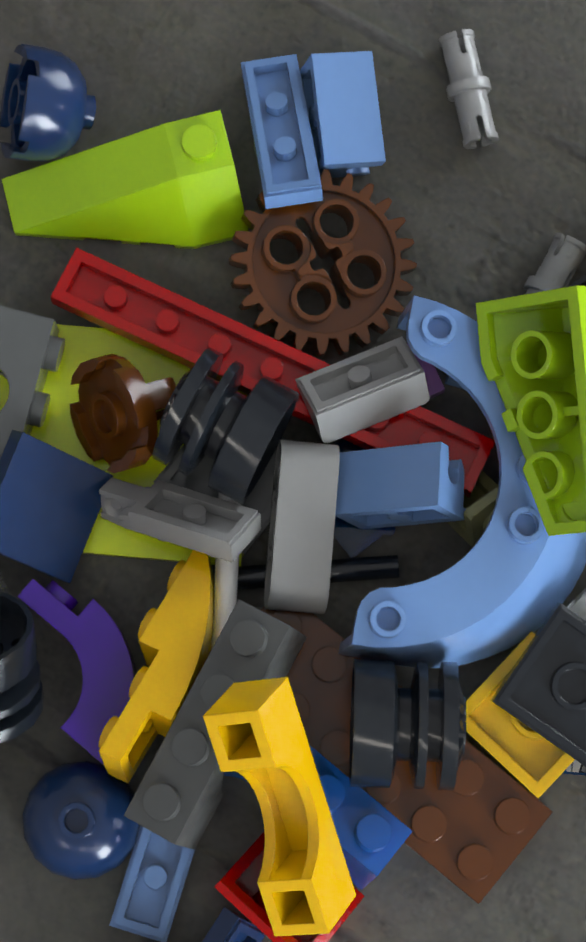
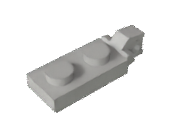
(181, 517)

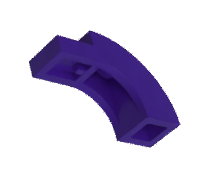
(102, 654)

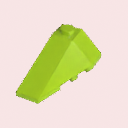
(148, 187)
(538, 361)

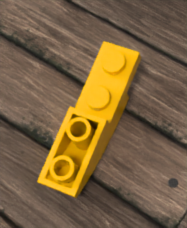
(175, 647)

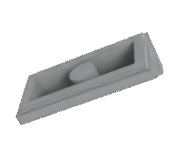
(364, 390)

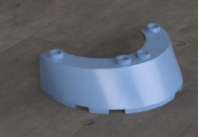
(513, 569)

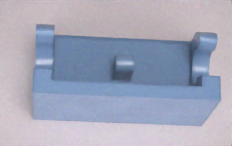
(343, 112)
(400, 486)

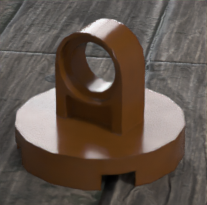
(118, 411)

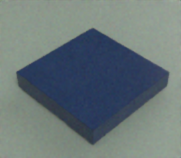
(46, 505)

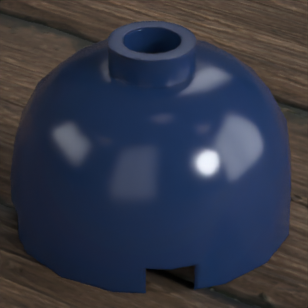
(44, 105)
(78, 821)

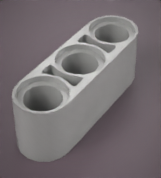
(301, 526)

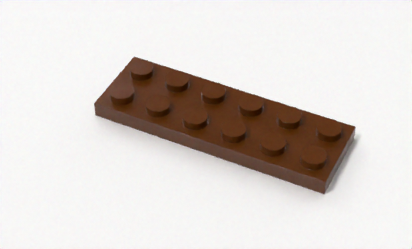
(460, 832)

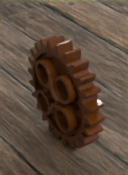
(368, 241)

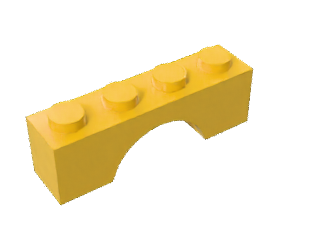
(303, 865)

